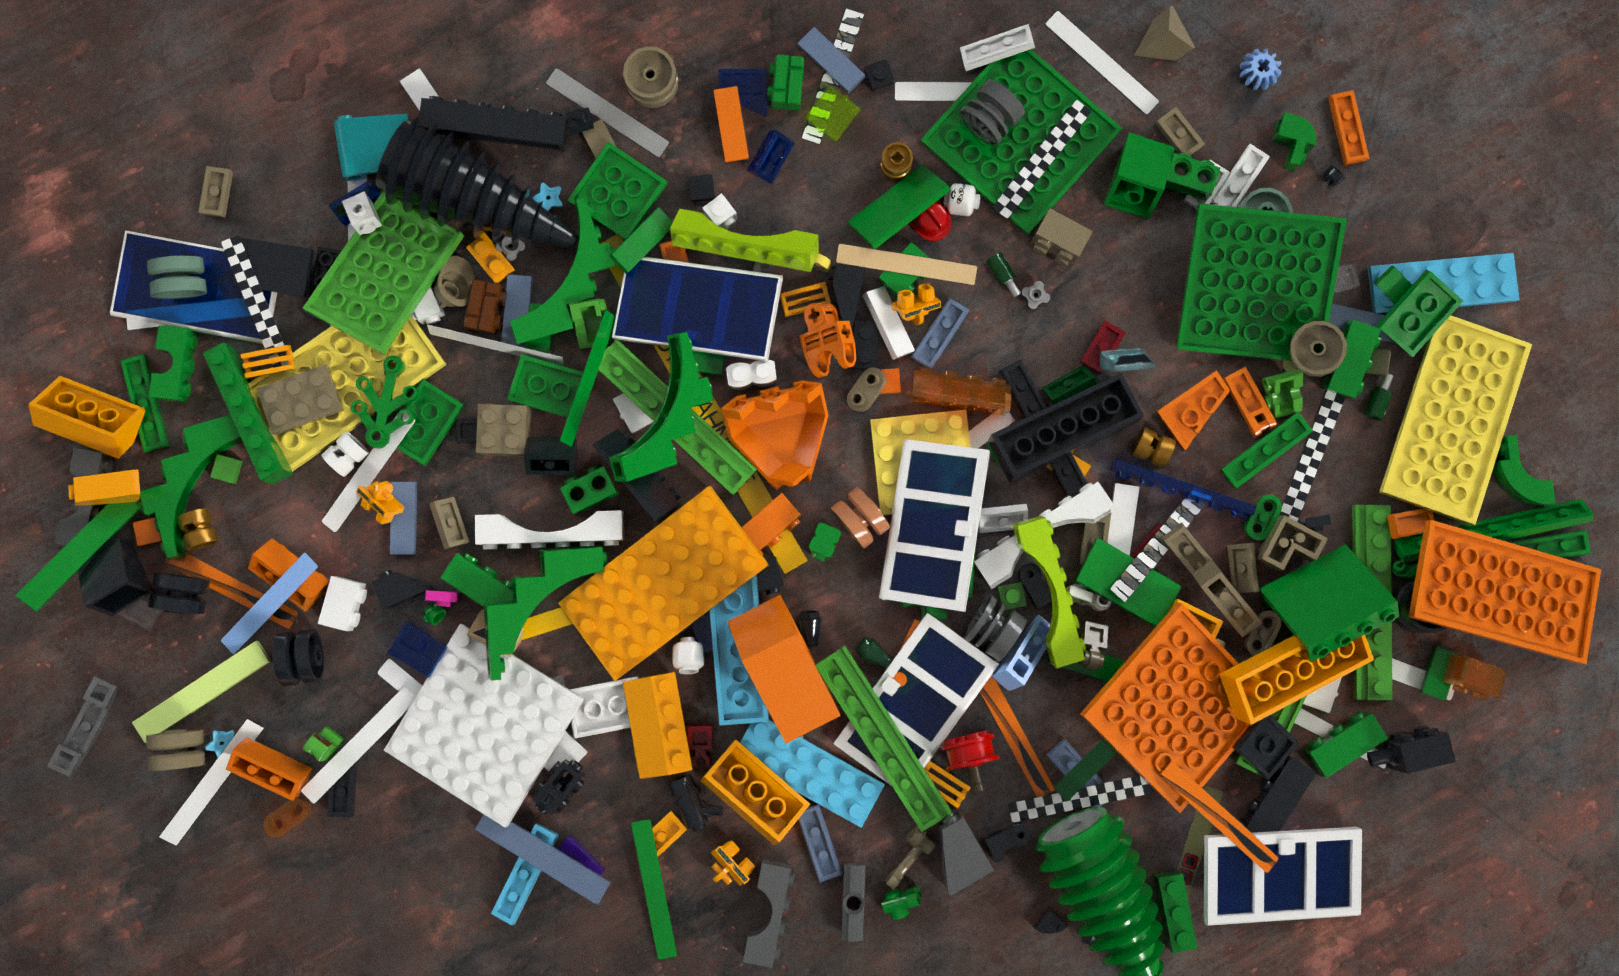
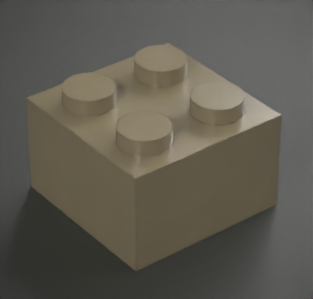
(1060, 238)
(503, 429)

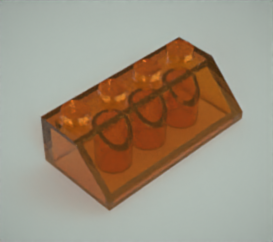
(960, 392)

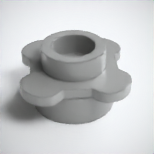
(510, 252)
(1033, 301)

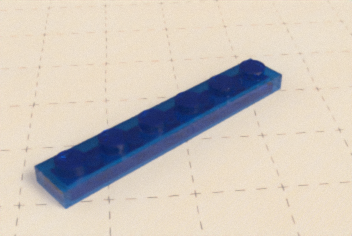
(1192, 492)

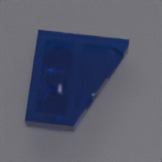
(751, 87)

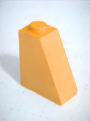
(106, 488)

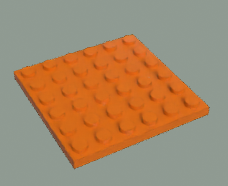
(1170, 705)

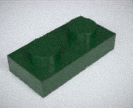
(1069, 385)

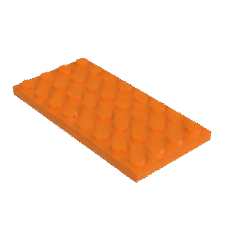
(1505, 592)

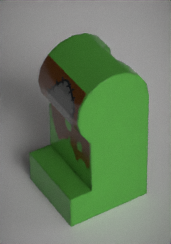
(323, 744)

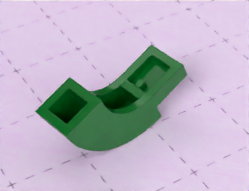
(1516, 480)

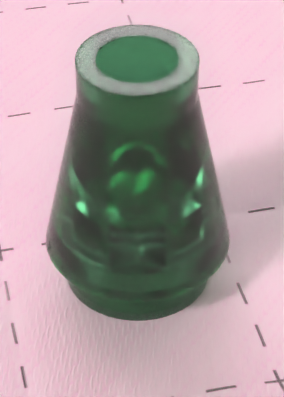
(872, 651)

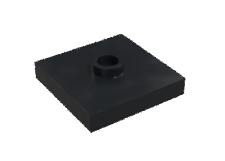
(1265, 745)

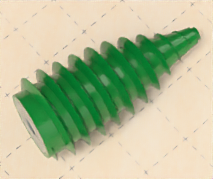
(1105, 889)

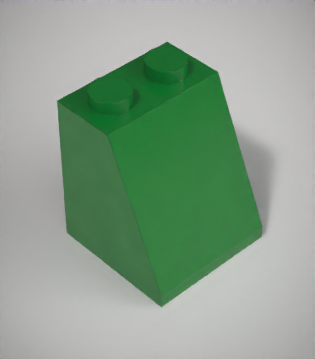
(1139, 176)

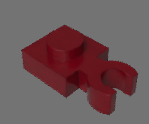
(700, 739)

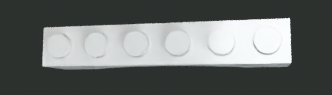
(1085, 507)
(499, 530)

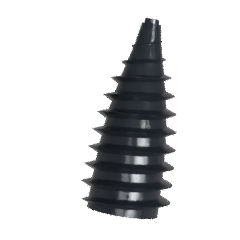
(462, 188)

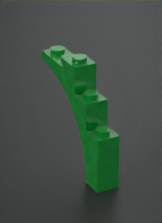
(589, 258)
(685, 390)
(181, 474)

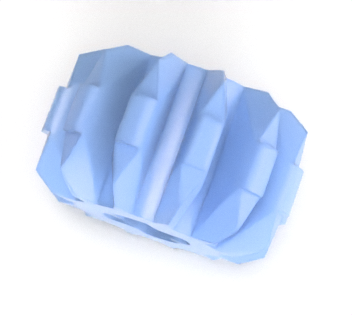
(1266, 62)

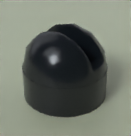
(1333, 174)

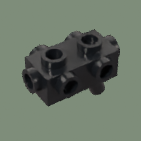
(553, 793)

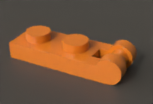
(1250, 401)

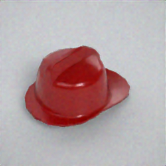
(933, 222)

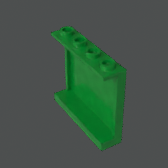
(1330, 602)

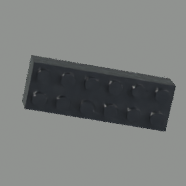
(1065, 428)

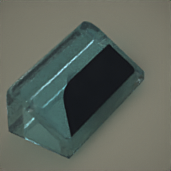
(1125, 360)

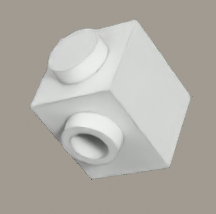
(720, 212)
(362, 213)
(429, 309)

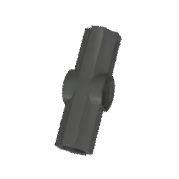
(853, 916)

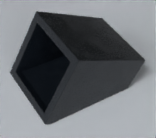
(113, 578)

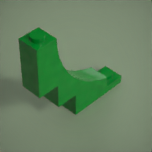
(506, 619)

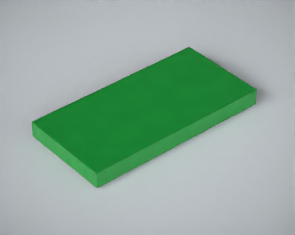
(898, 206)
(1103, 568)

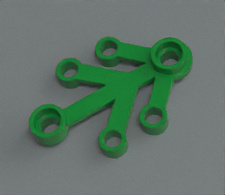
(384, 405)

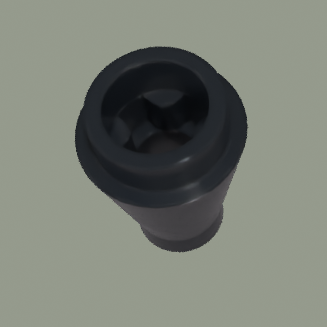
(810, 626)

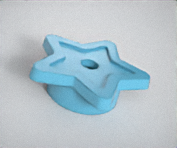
(546, 191)
(216, 738)

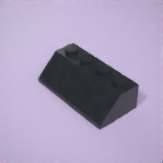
(648, 489)

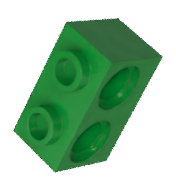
(1189, 183)
(591, 496)

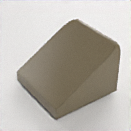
(1380, 362)

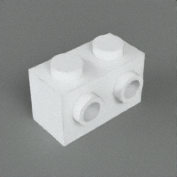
(342, 603)

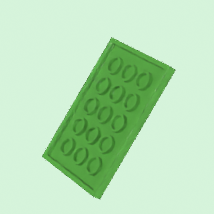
(383, 275)

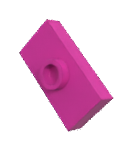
(443, 598)

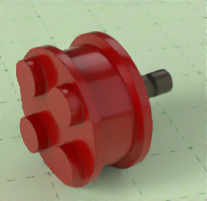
(970, 752)

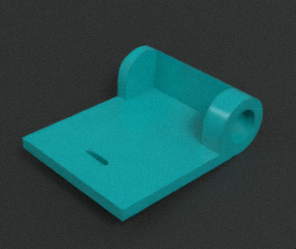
(363, 142)

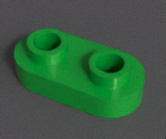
(1262, 518)

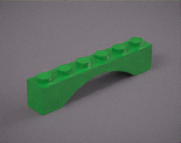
(260, 444)

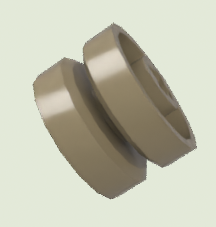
(650, 77)
(1322, 334)
(175, 749)

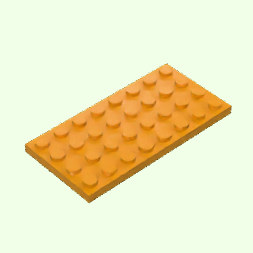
(663, 583)

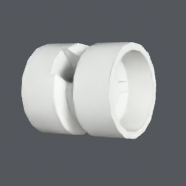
(345, 453)

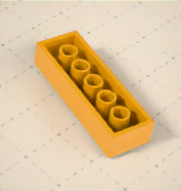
(1286, 675)

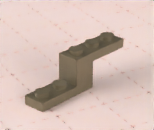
(1212, 580)

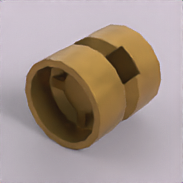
(896, 161)
(1159, 453)
(197, 529)

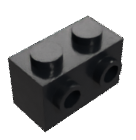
(550, 456)

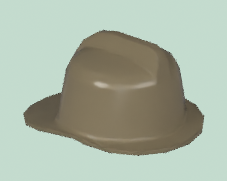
(454, 282)

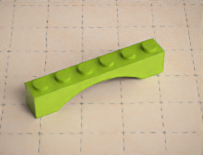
(789, 250)
(1062, 640)

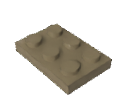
(300, 399)

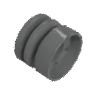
(992, 112)
(996, 629)

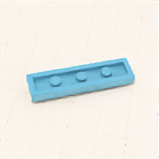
(520, 882)

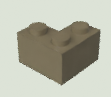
(1288, 538)

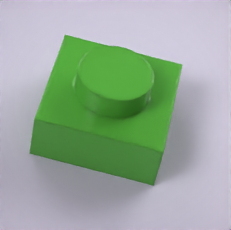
(1012, 595)

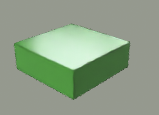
(226, 469)

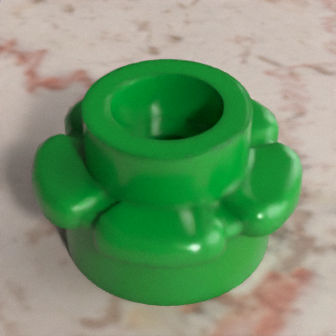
(434, 614)

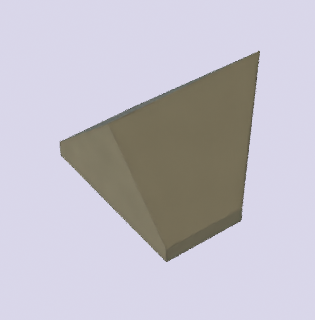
(1165, 38)

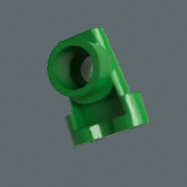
(897, 902)

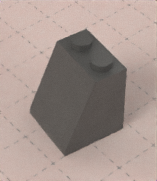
(961, 854)

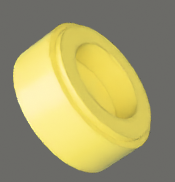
(822, 263)

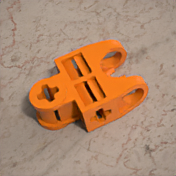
(826, 339)

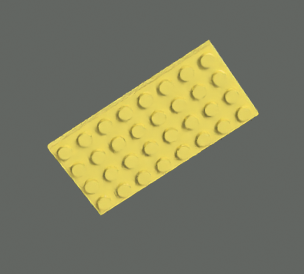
(347, 362)
(1456, 419)

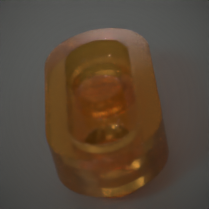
(288, 816)

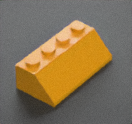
(87, 416)
(657, 725)
(755, 792)

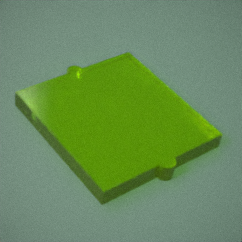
(832, 113)

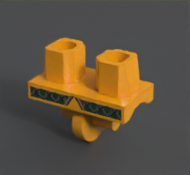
(916, 306)
(379, 498)
(739, 872)

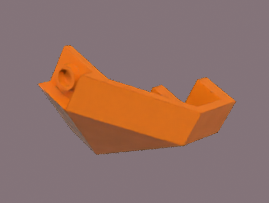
(779, 430)

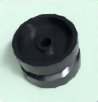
(178, 595)
(1403, 595)
(298, 657)

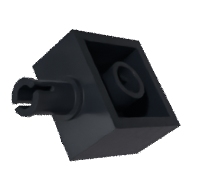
(1414, 751)

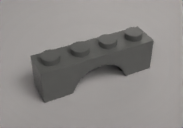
(83, 464)
(762, 944)

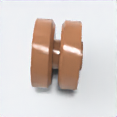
(858, 519)

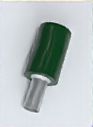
(1003, 272)
(1379, 399)

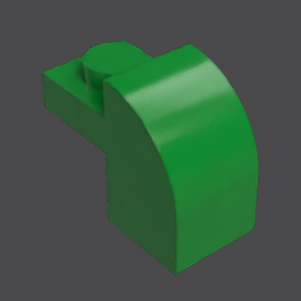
(1298, 135)

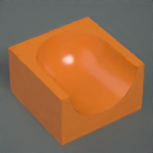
(782, 669)

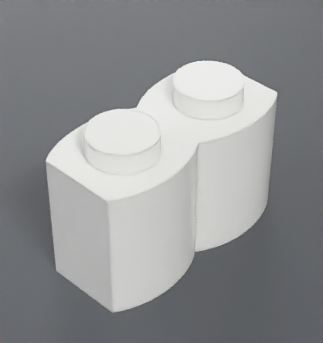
(744, 375)

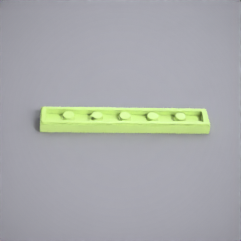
(202, 690)

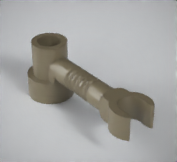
(920, 844)

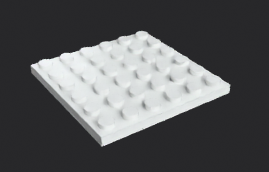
(483, 734)

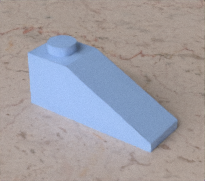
(1023, 656)

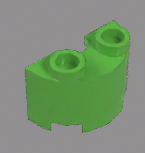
(587, 319)
(1283, 392)

